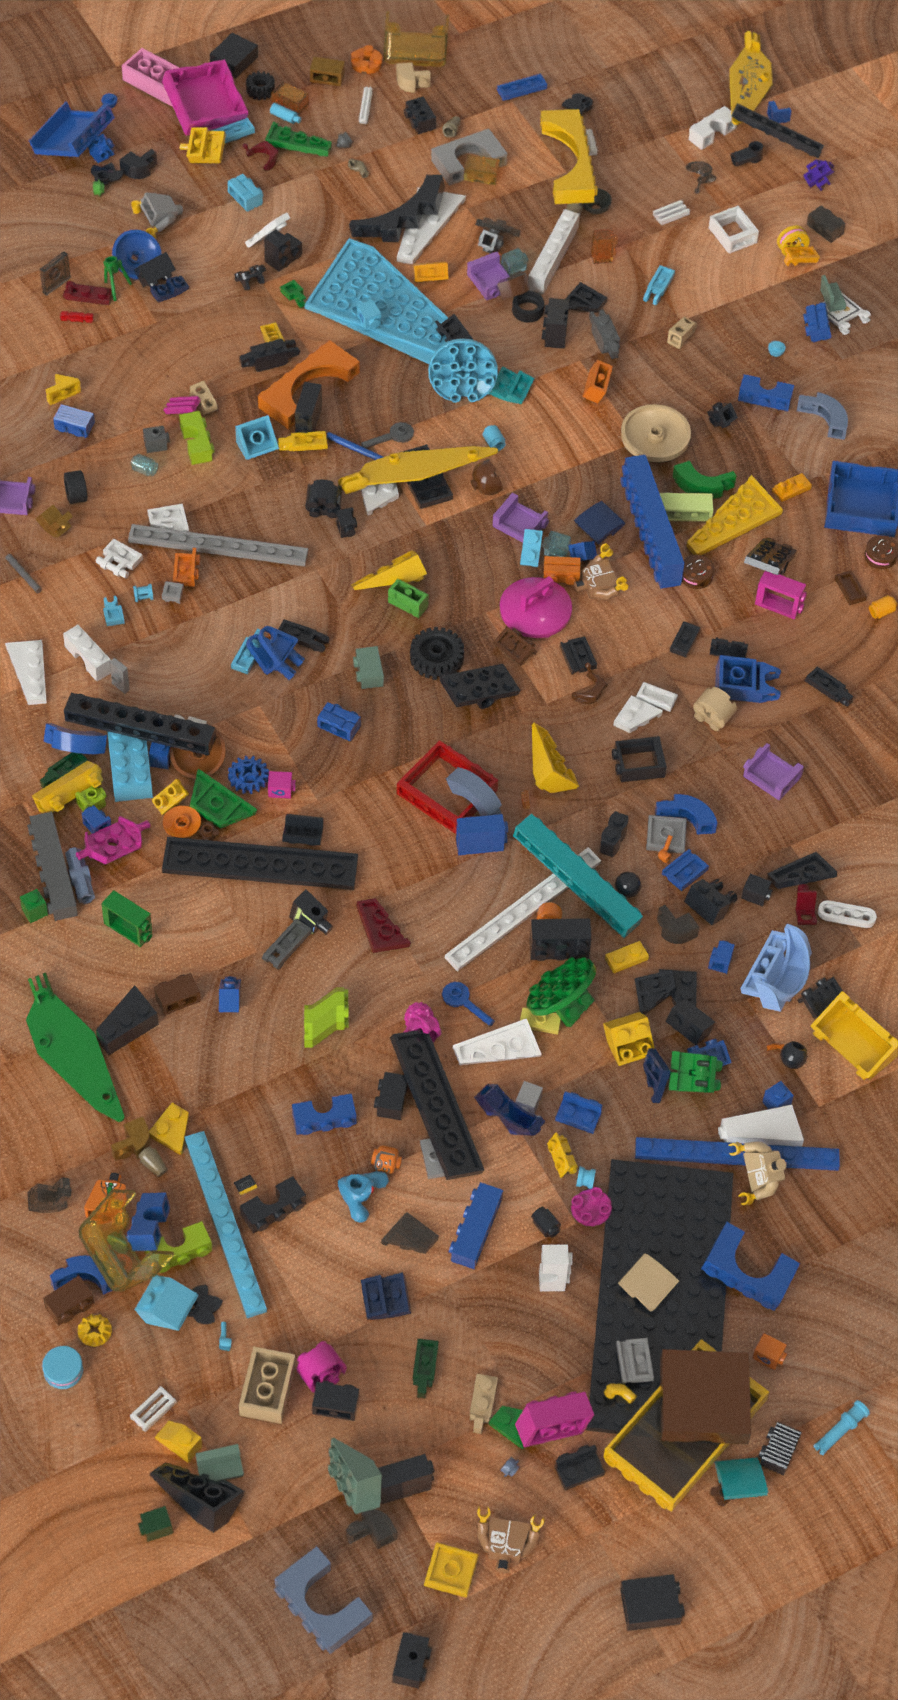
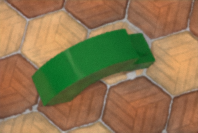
(693, 482)

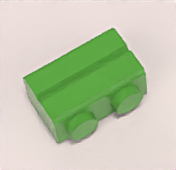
(408, 598)

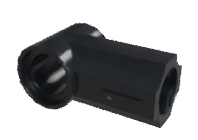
(750, 154)

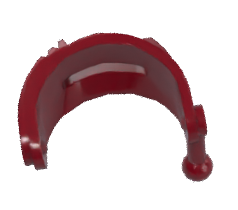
(263, 147)

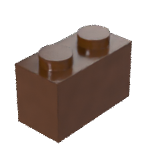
(177, 993)
(68, 1300)

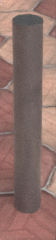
(23, 573)

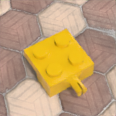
(204, 146)

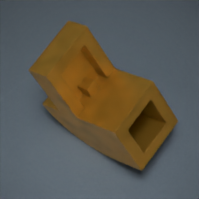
(54, 522)
(137, 1140)

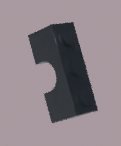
(260, 1215)

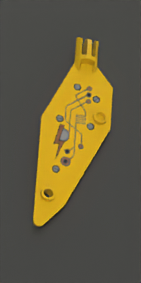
(749, 75)

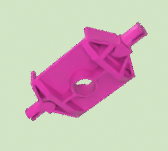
(123, 833)

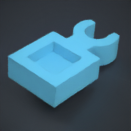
(113, 612)

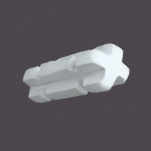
(591, 142)

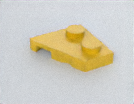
(171, 1128)

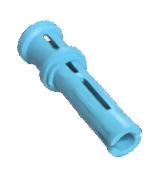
(848, 1421)

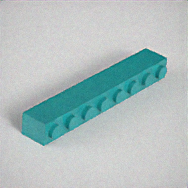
(578, 875)

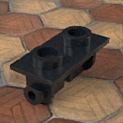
(726, 648)

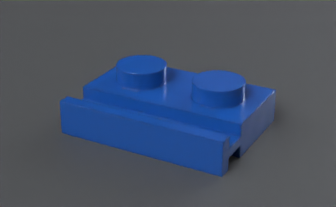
(685, 870)

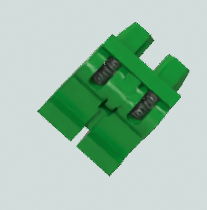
(702, 1076)

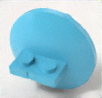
(463, 369)

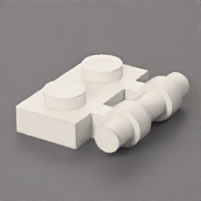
(121, 554)

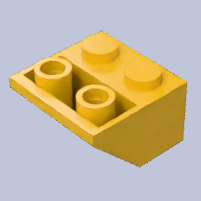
(629, 1037)

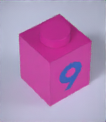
(280, 784)

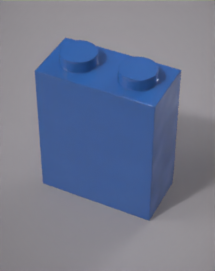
(481, 834)

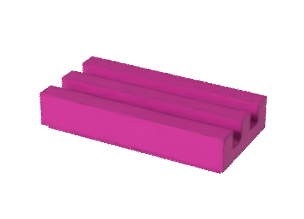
(182, 405)

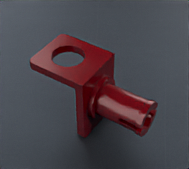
(805, 905)

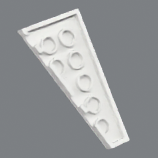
(417, 239)

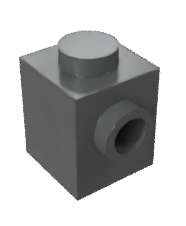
(155, 439)

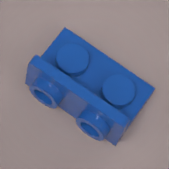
(713, 1048)
(579, 1112)

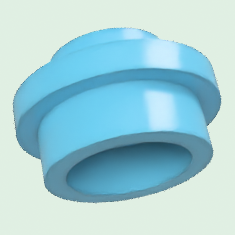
(776, 348)

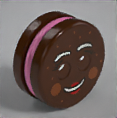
(881, 552)
(697, 572)

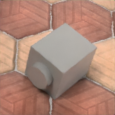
(529, 1097)

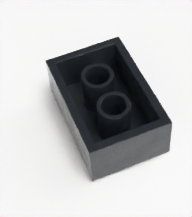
(560, 939)

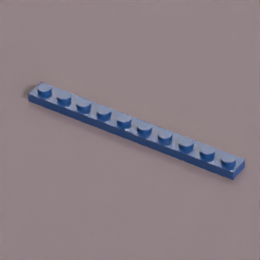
(719, 1153)

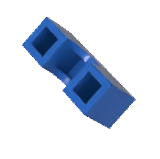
(776, 398)
(308, 1120)
(145, 1229)

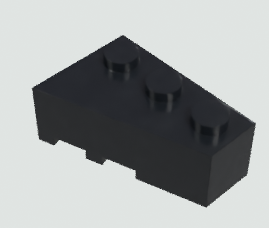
(555, 323)
(126, 1022)

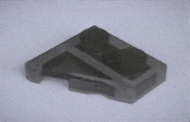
(500, 225)
(410, 1235)

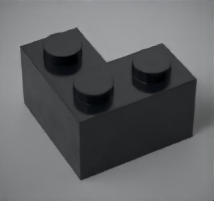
(281, 249)

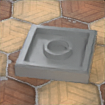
(660, 827)

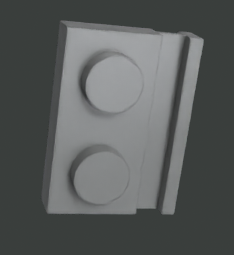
(634, 1360)

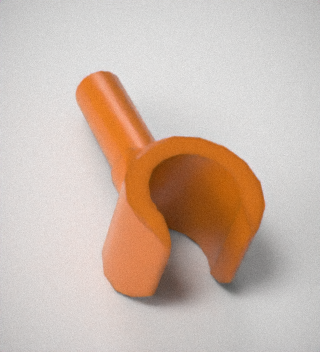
(663, 854)

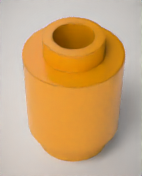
(882, 607)

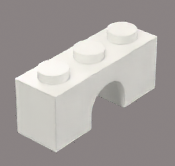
(703, 132)
(80, 644)
(555, 1267)

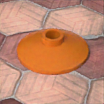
(181, 816)

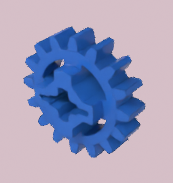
(248, 774)

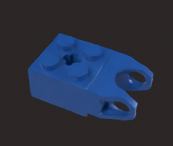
(745, 679)

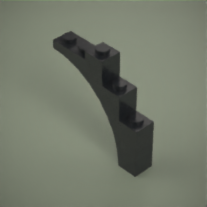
(390, 225)

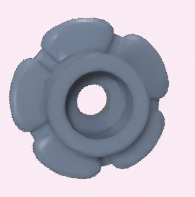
(510, 1467)

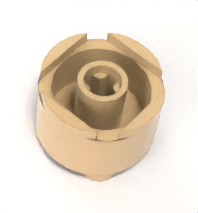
(714, 708)

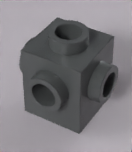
(485, 240)

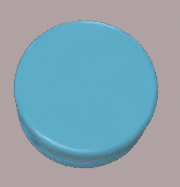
(62, 1367)

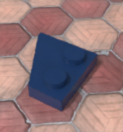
(657, 1073)

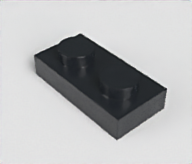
(684, 639)

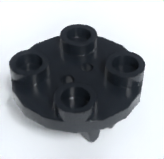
(254, 271)

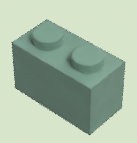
(369, 667)

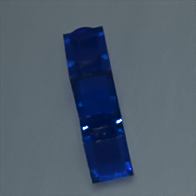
(515, 1118)

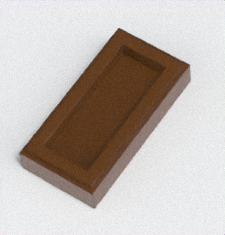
(850, 587)

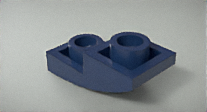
(173, 287)

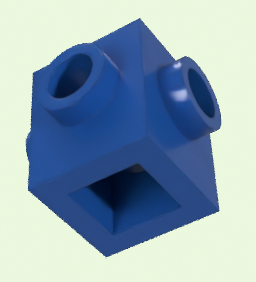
(101, 148)

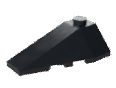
(204, 1499)

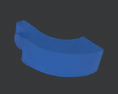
(75, 741)
(691, 808)
(79, 1266)

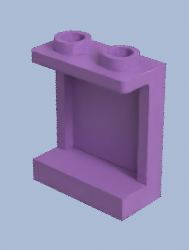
(486, 273)
(16, 496)
(514, 518)
(772, 772)

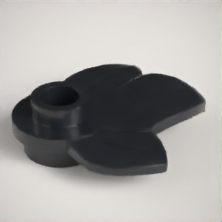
(579, 102)
(106, 173)
(204, 1306)

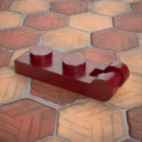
(87, 293)

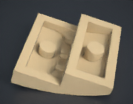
(648, 1282)

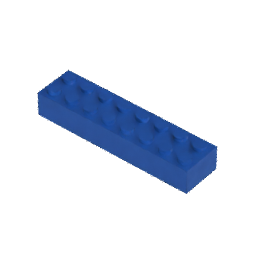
(652, 521)

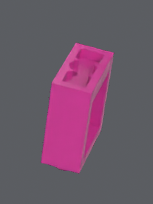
(784, 586)

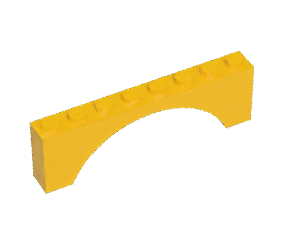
(568, 128)

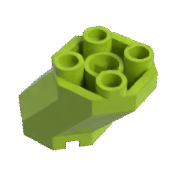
(326, 1016)

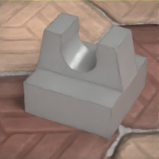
(172, 592)

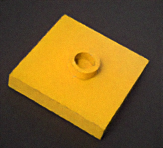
(451, 1570)

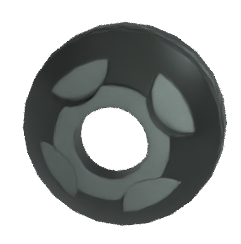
(602, 199)

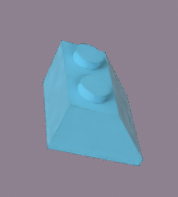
(166, 1303)

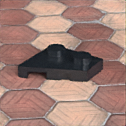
(686, 986)

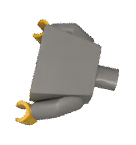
(158, 209)

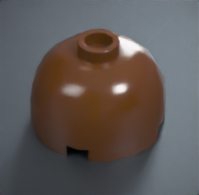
(486, 479)

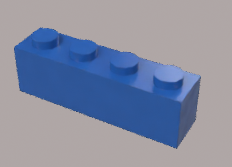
(476, 1226)

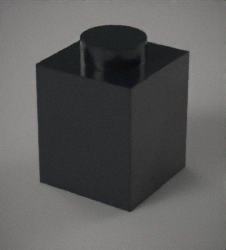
(757, 890)

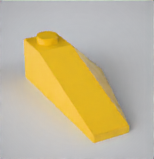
(405, 567)
(549, 764)

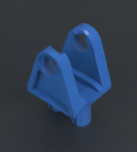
(275, 651)

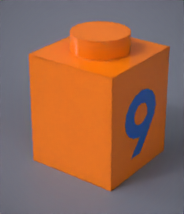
(770, 1352)

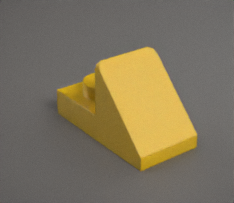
(64, 388)

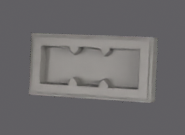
(119, 675)
(431, 1161)

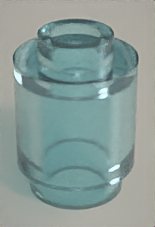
(144, 465)

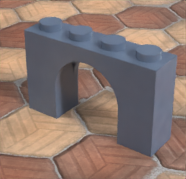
(329, 1630)

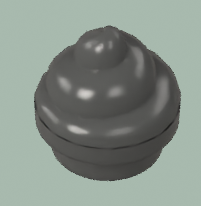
(344, 140)

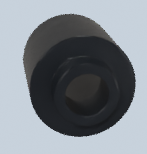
(546, 1222)

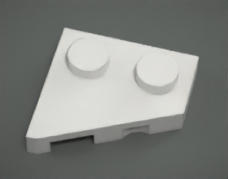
(379, 496)
(168, 517)

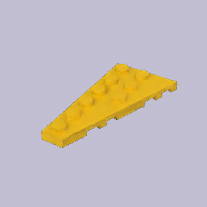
(739, 514)

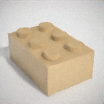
(267, 1385)

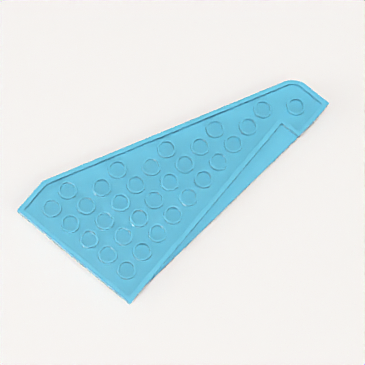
(365, 275)

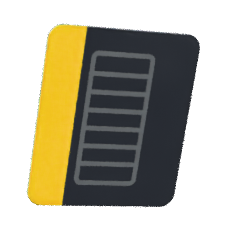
(245, 1184)

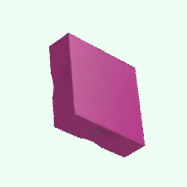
(204, 96)

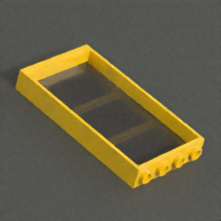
(666, 1467)

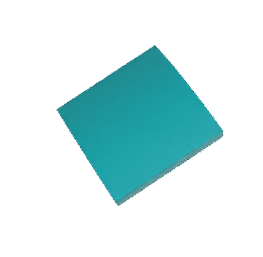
(512, 386)
(741, 1478)

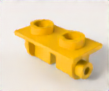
(559, 1147)

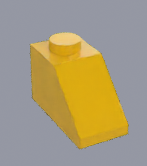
(180, 1440)

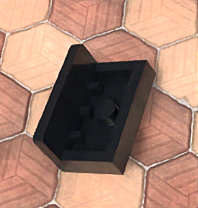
(452, 329)
(303, 829)

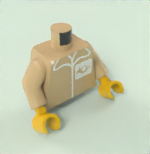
(763, 1167)

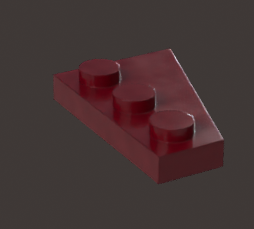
(379, 928)

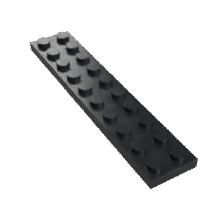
(260, 863)

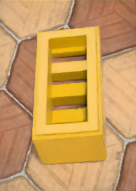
(271, 336)

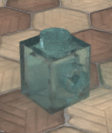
(514, 261)
(556, 544)

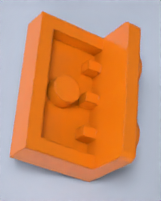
(185, 568)

